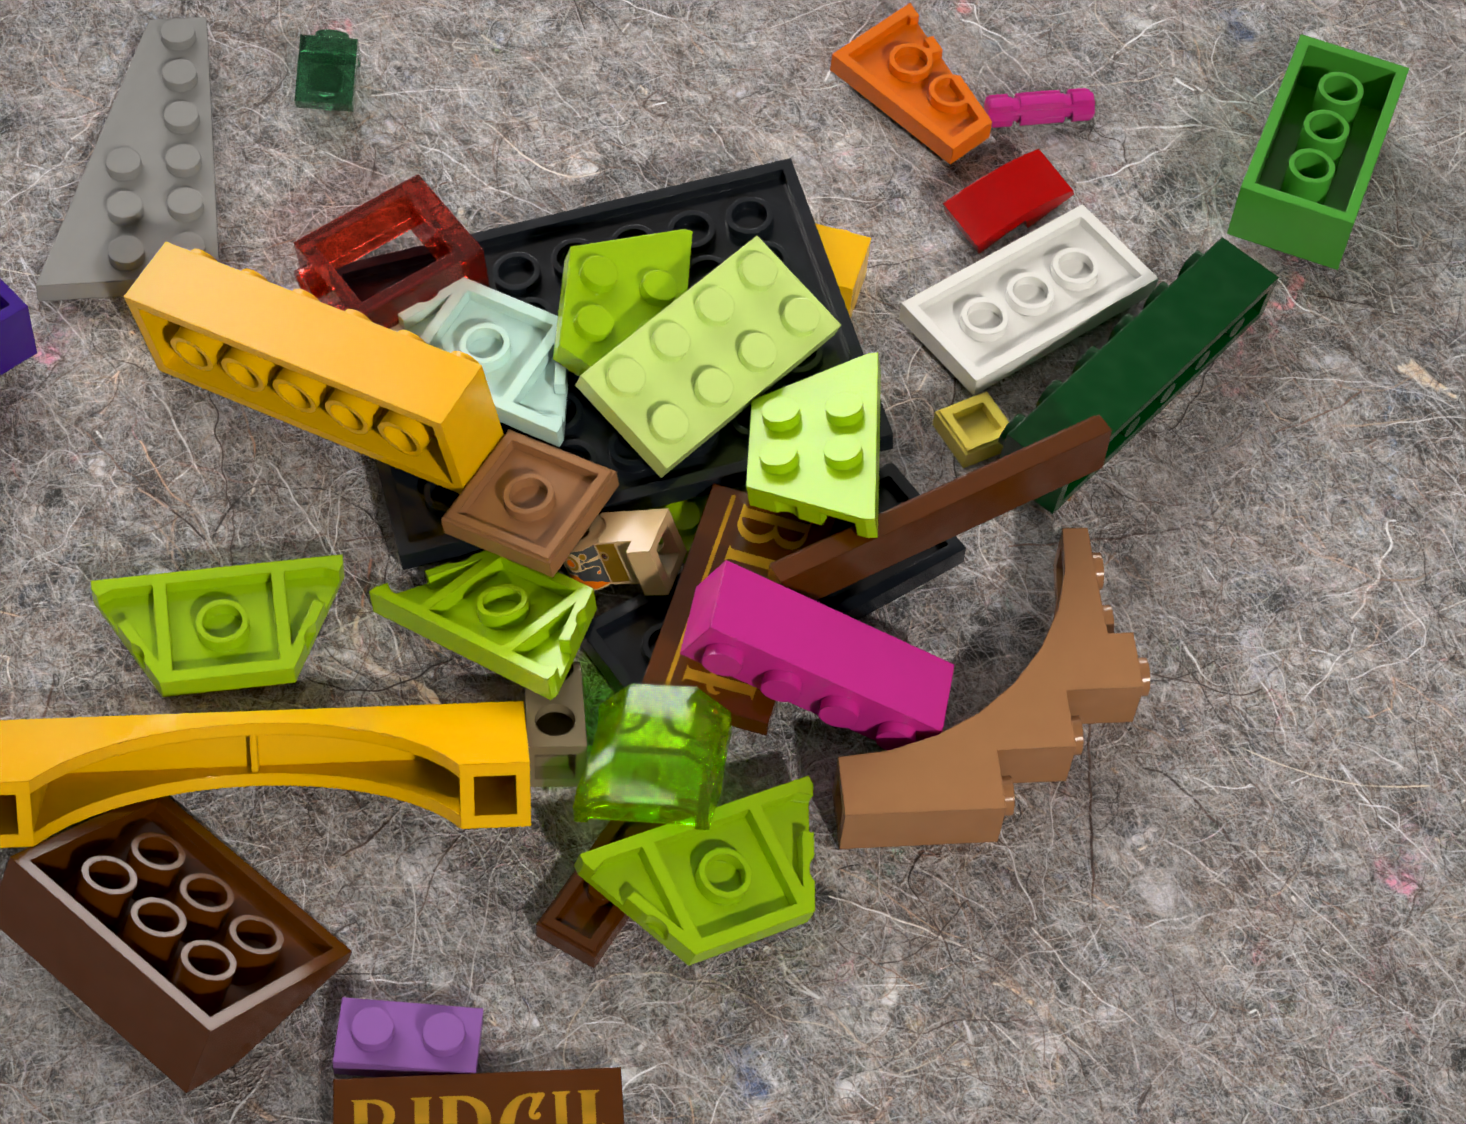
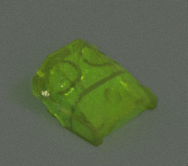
(656, 757)

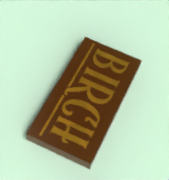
(750, 539)
(483, 1098)

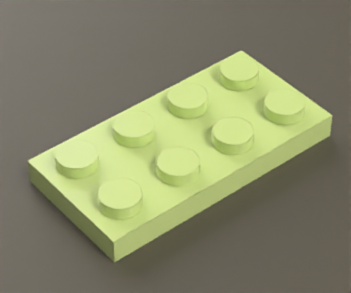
(707, 356)

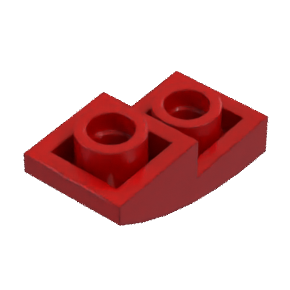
(1007, 197)

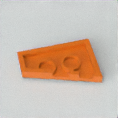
(911, 83)

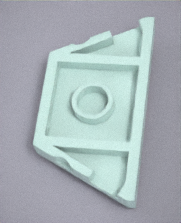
(509, 342)

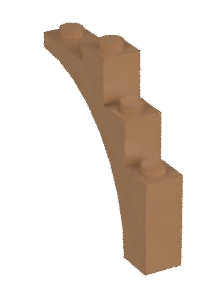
(963, 779)

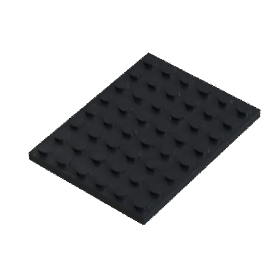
(529, 264)

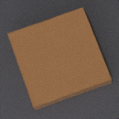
(530, 502)

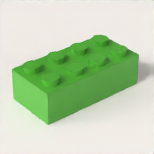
(1317, 151)

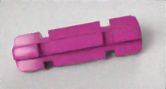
(1040, 107)

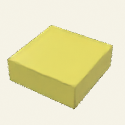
(971, 428)

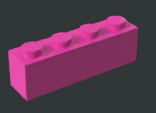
(816, 658)

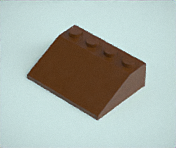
(166, 936)

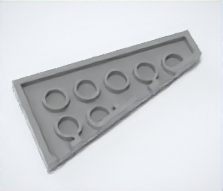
(147, 174)

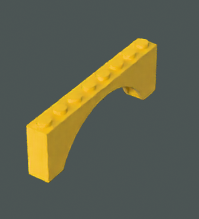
(443, 757)

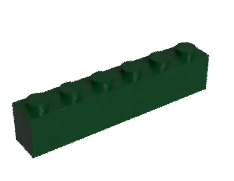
(1150, 355)

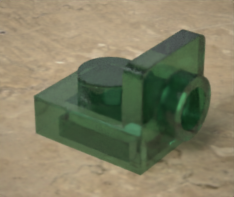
(327, 71)

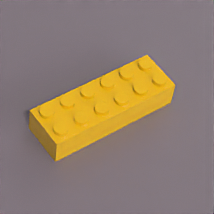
(316, 366)

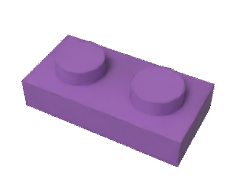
(406, 1039)

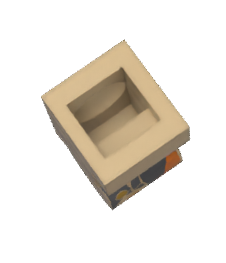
(626, 551)

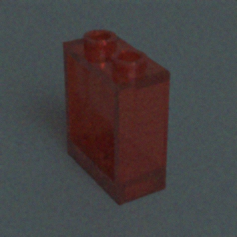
(402, 208)

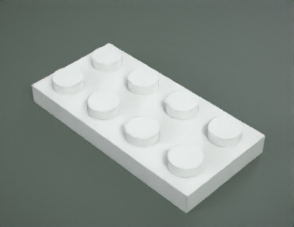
(1027, 299)

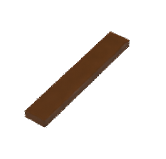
(946, 511)

